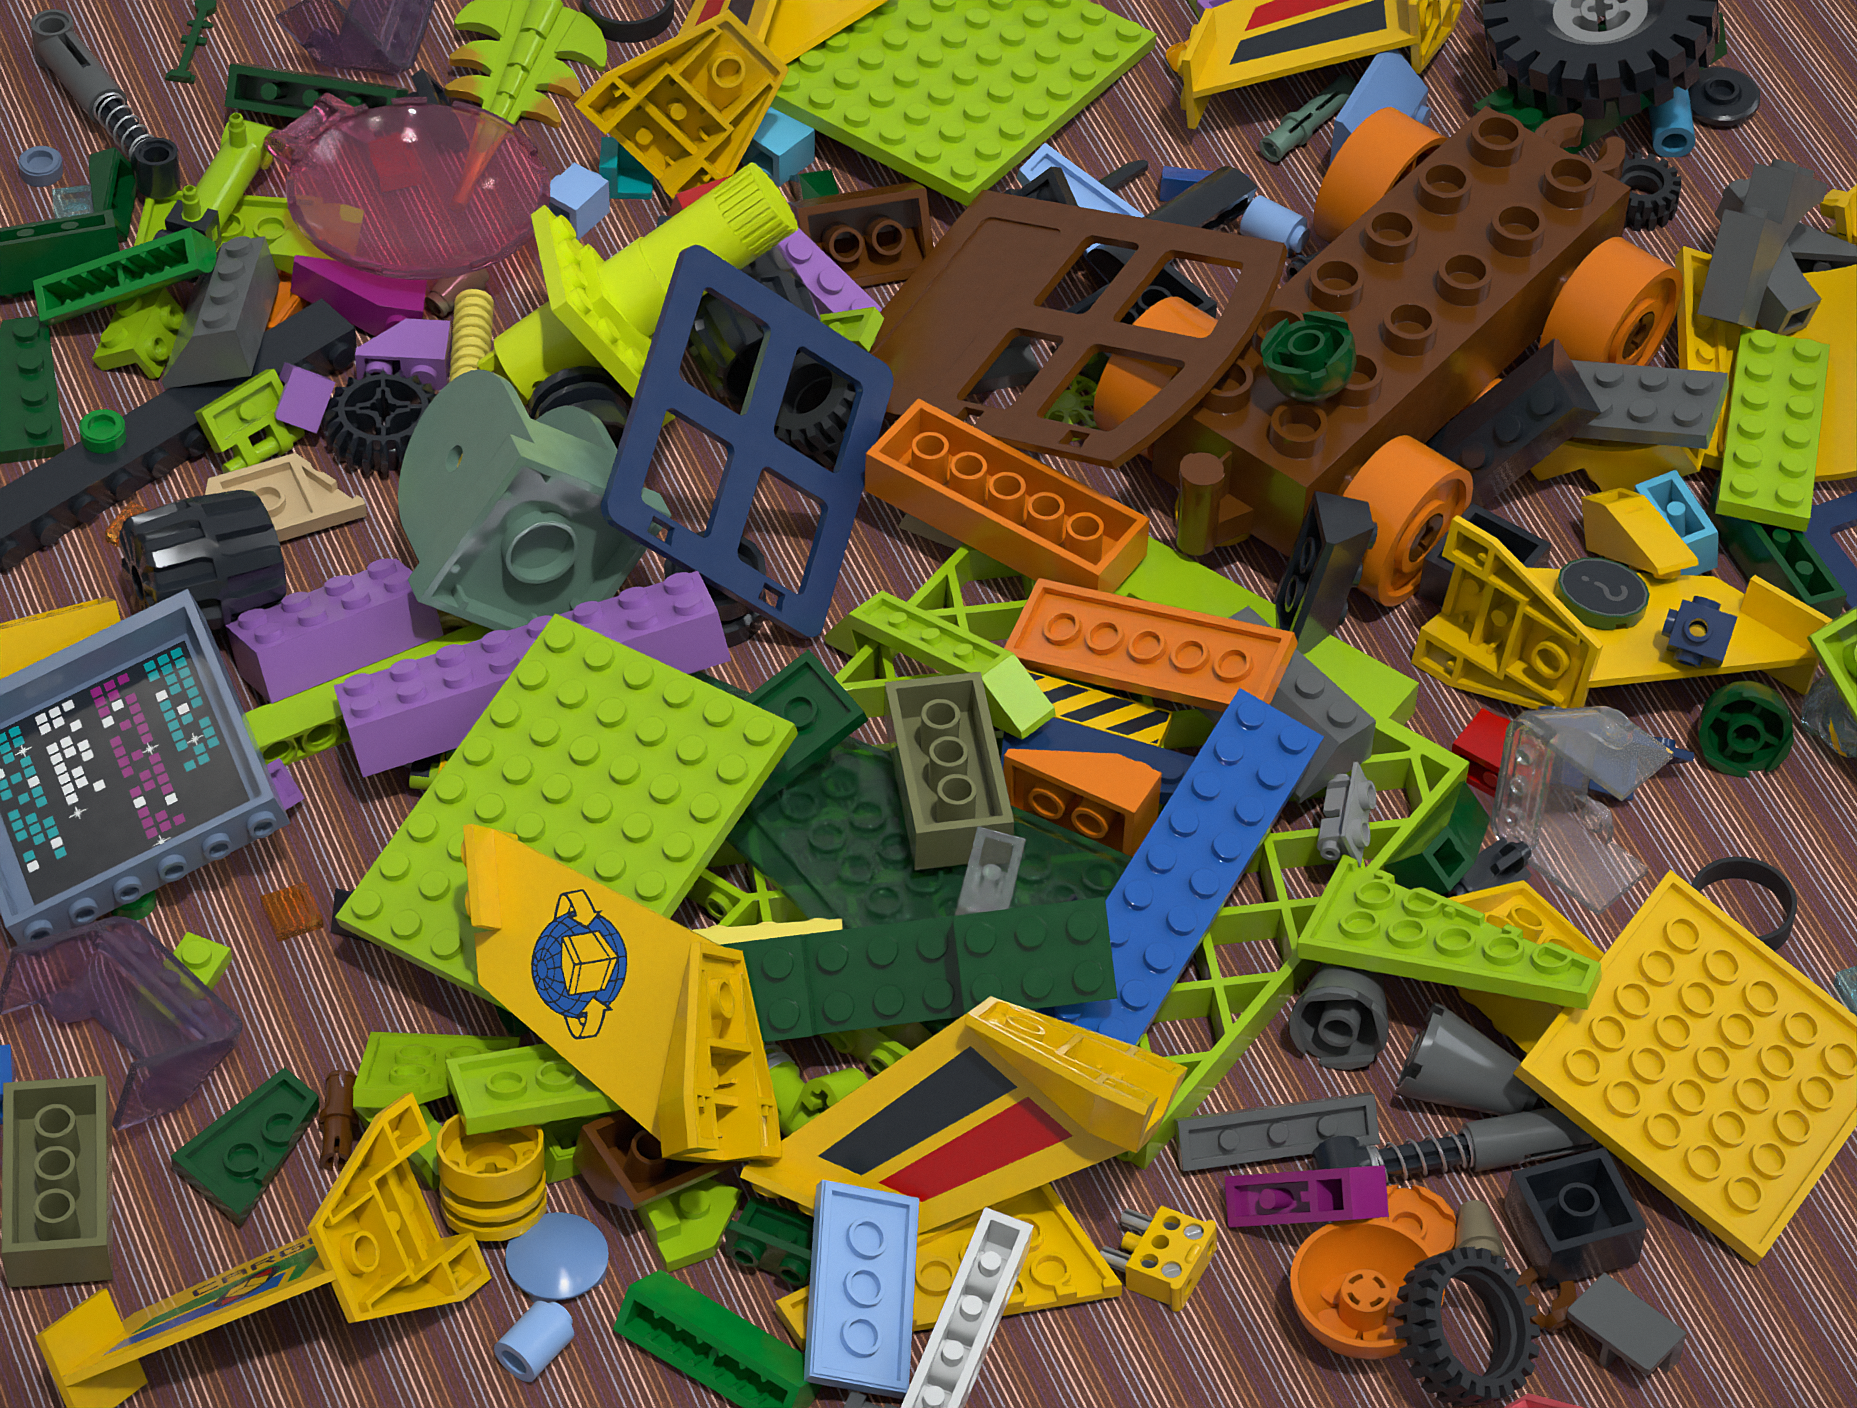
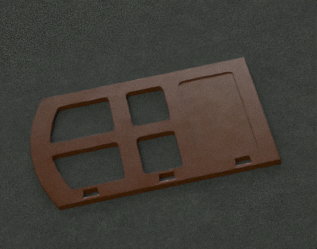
(987, 289)

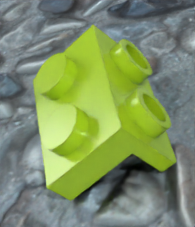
(141, 333)

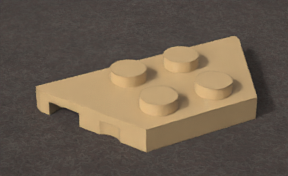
(293, 494)

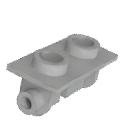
(1350, 800)

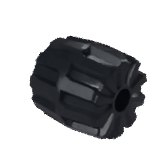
(729, 342)
(212, 546)

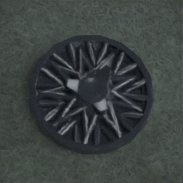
(1724, 96)

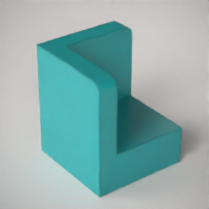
(624, 172)

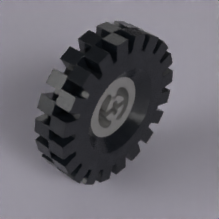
(1559, 55)

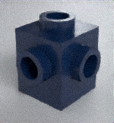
(1703, 614)

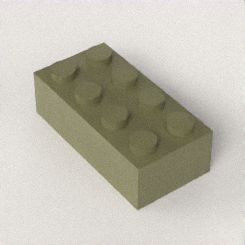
(945, 765)
(57, 1181)

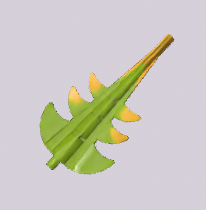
(525, 56)

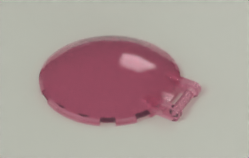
(411, 185)

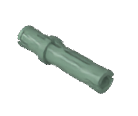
(1281, 141)

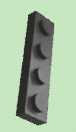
(1273, 1130)

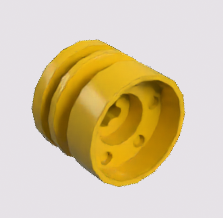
(491, 1180)

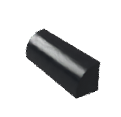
(1205, 205)

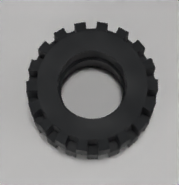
(814, 410)

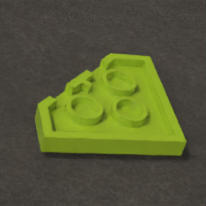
(415, 1064)

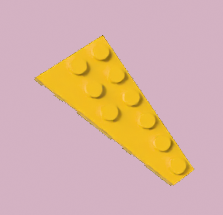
(1057, 1272)

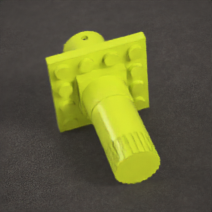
(610, 308)

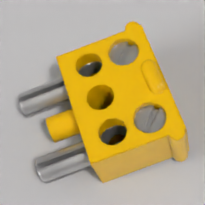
(1168, 1255)

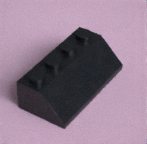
(1517, 422)

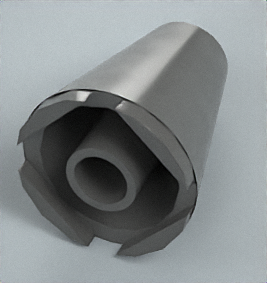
(1341, 1017)
(1462, 1069)

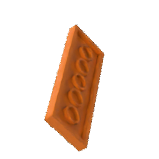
(1148, 646)

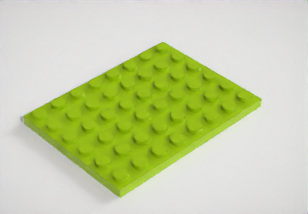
(959, 84)
(587, 762)

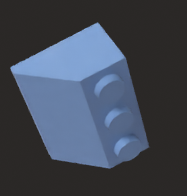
(1384, 84)

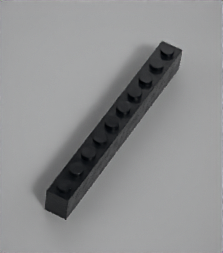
(158, 439)

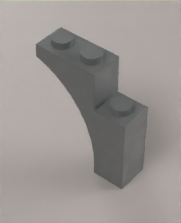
(1754, 238)
(1788, 297)

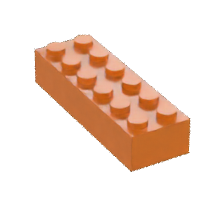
(1004, 501)

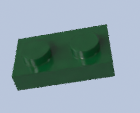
(772, 1240)

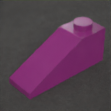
(360, 297)
(1306, 1196)

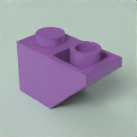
(414, 347)

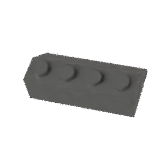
(225, 316)
(1323, 707)

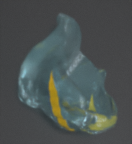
(1829, 717)

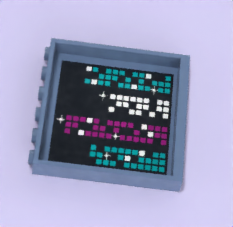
(123, 770)

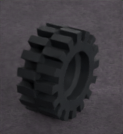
(1660, 182)

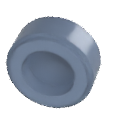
(40, 166)

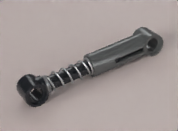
(105, 103)
(1478, 1144)

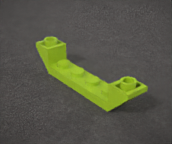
(1011, 693)

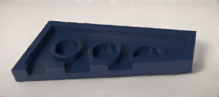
(1068, 736)

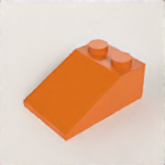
(1086, 793)

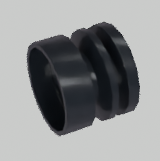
(586, 389)

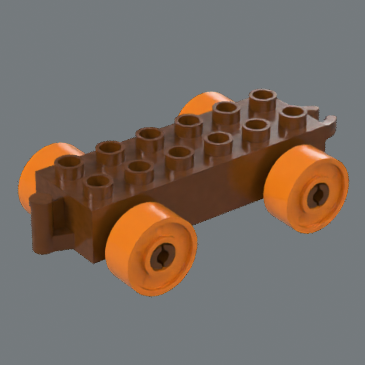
(1445, 275)

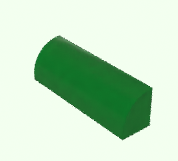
(123, 275)
(713, 1344)

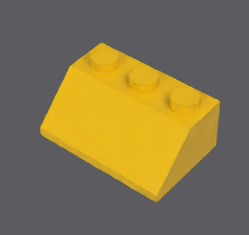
(45, 633)

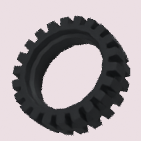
(1425, 1334)

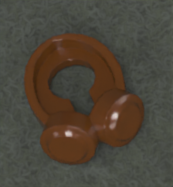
(1557, 1319)

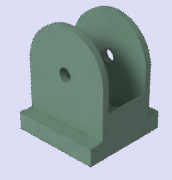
(520, 515)

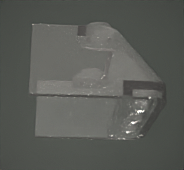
(1546, 801)

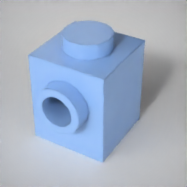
(580, 198)

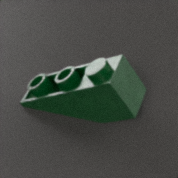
(1443, 844)

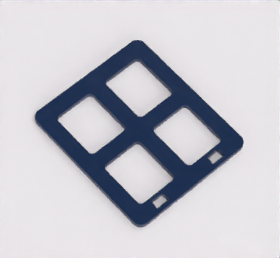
(748, 442)

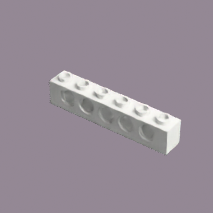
(971, 1313)

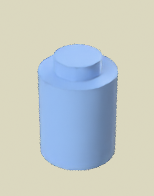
(1276, 223)
(535, 1340)

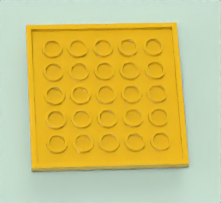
(1706, 1067)

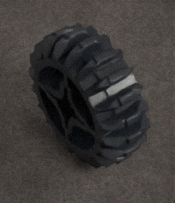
(357, 415)

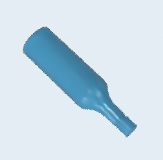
(1672, 125)

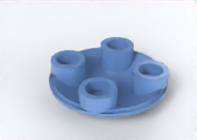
(558, 1258)

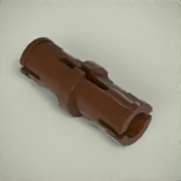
(338, 1120)

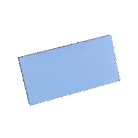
(861, 1289)

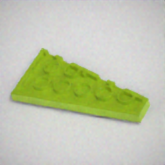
(1428, 937)

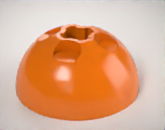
(1349, 1283)

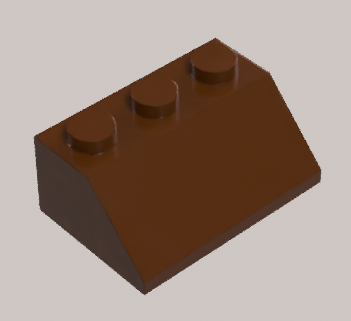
(870, 232)
(627, 1163)

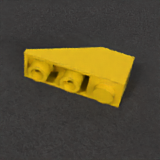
(1633, 532)

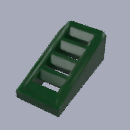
(113, 187)

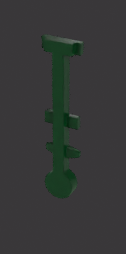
(203, 9)

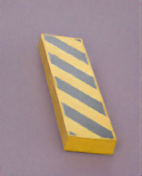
(1105, 711)

